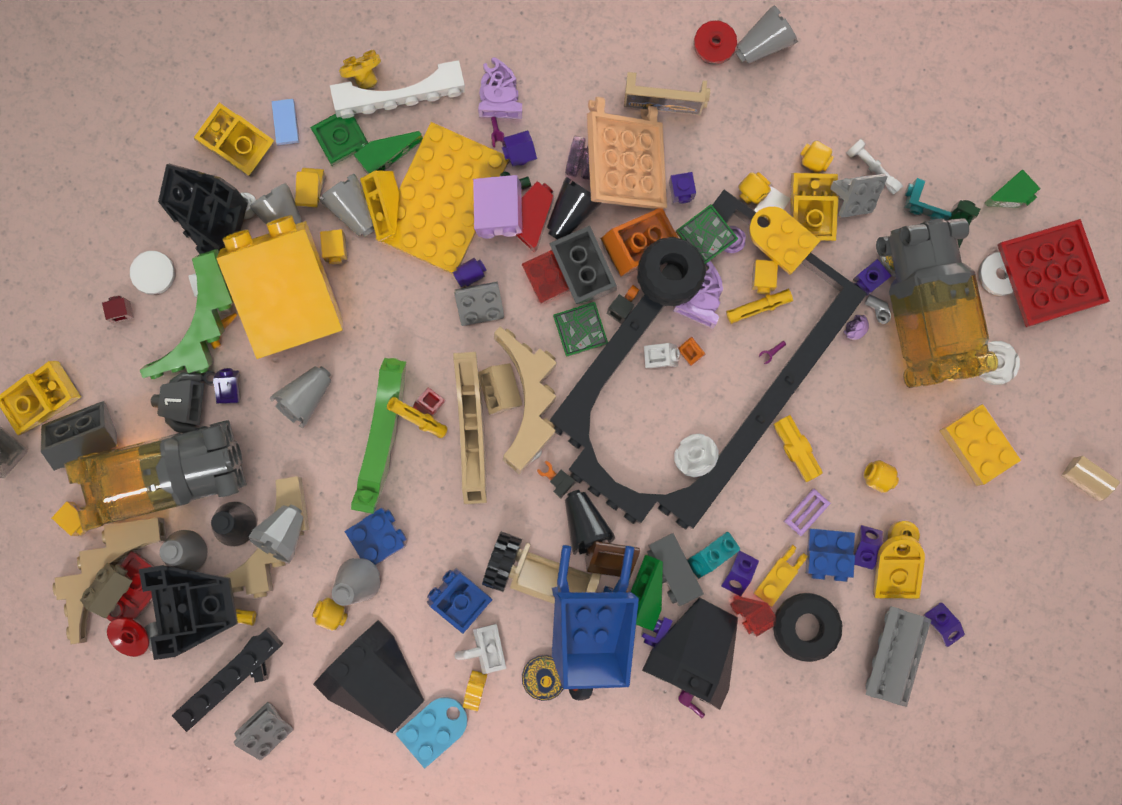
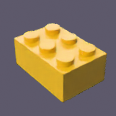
(980, 445)

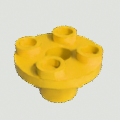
(361, 69)

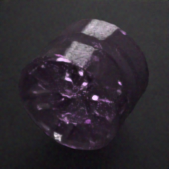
(578, 159)

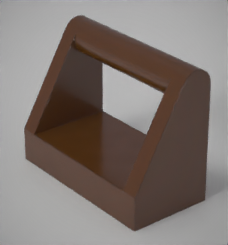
(607, 563)

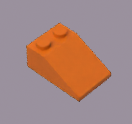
(630, 240)

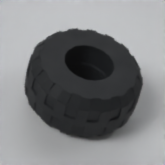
(676, 252)
(829, 627)

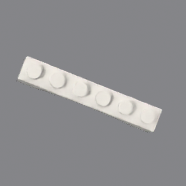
(443, 82)

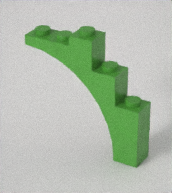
(205, 325)

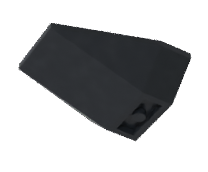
(697, 653)

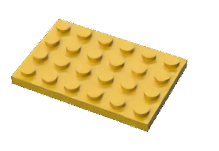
(438, 197)

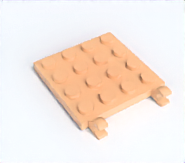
(626, 157)

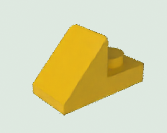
(308, 187)

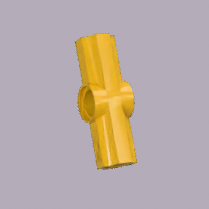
(797, 448)

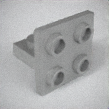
(859, 193)
(479, 303)
(262, 732)

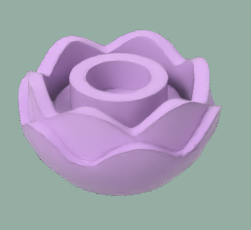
(740, 243)
(857, 328)

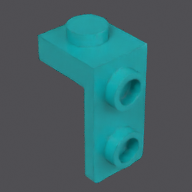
(916, 207)
(713, 555)

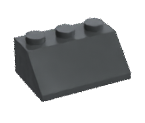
(583, 265)
(78, 435)

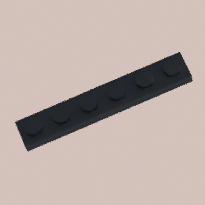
(227, 679)

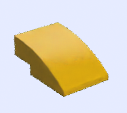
(233, 139)
(815, 203)
(38, 397)

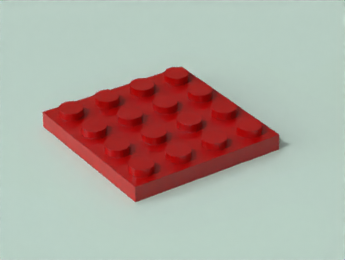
(1053, 273)

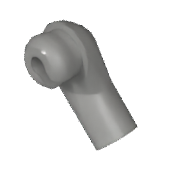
(881, 308)

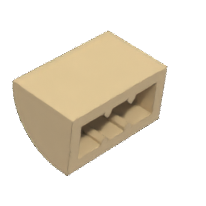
(499, 388)
(1090, 478)

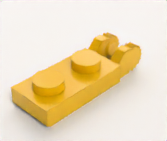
(779, 577)

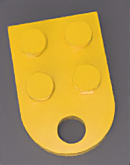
(784, 238)
(899, 572)

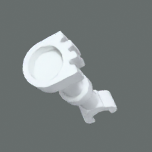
(891, 183)

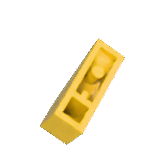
(382, 201)

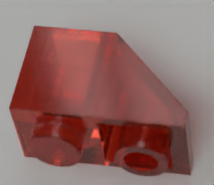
(756, 614)

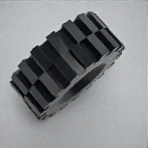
(501, 561)

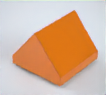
(691, 351)

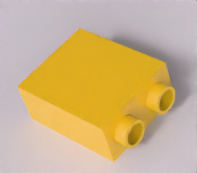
(279, 287)

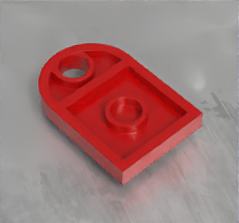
(134, 600)

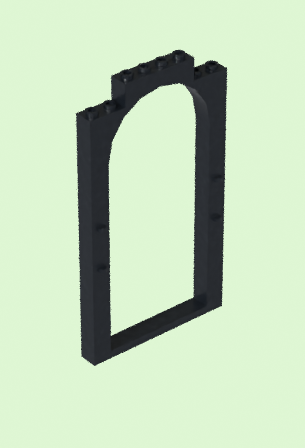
(693, 501)

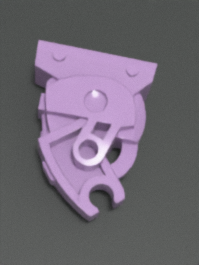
(500, 95)
(706, 301)

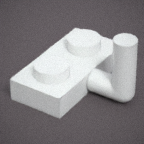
(488, 649)

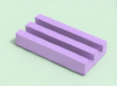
(794, 526)

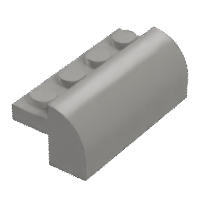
(897, 656)

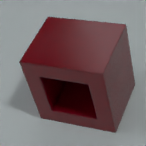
(117, 309)

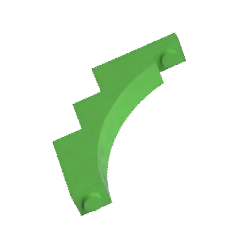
(381, 437)

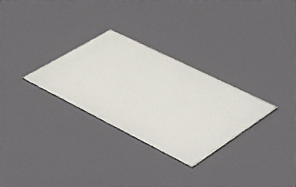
(773, 199)

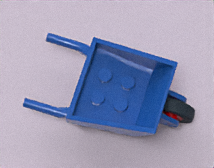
(593, 632)

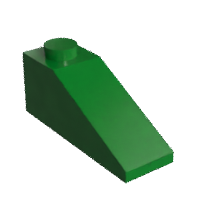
(383, 153)
(649, 591)

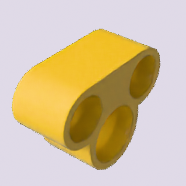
(474, 690)

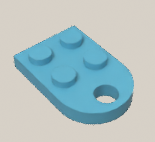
(433, 731)

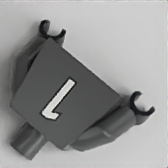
(182, 401)

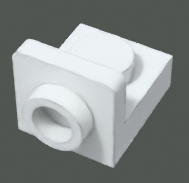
(661, 355)

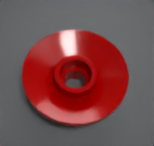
(128, 637)

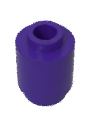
(469, 272)

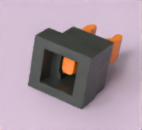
(622, 305)
(560, 480)

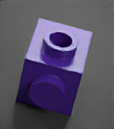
(519, 148)
(682, 187)
(872, 277)

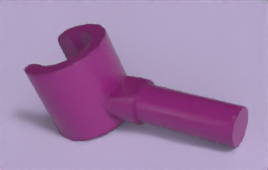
(496, 135)
(771, 352)
(685, 699)

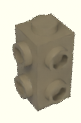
(106, 590)

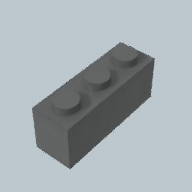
(676, 570)

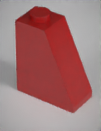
(535, 212)

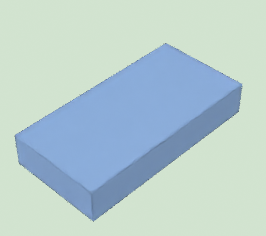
(285, 122)

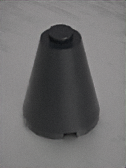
(570, 209)
(233, 523)
(585, 523)

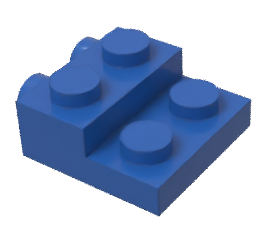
(376, 536)
(830, 554)
(458, 600)

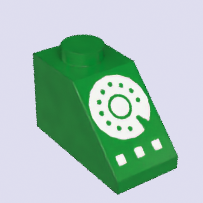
(1015, 192)

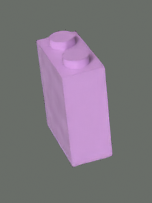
(497, 206)

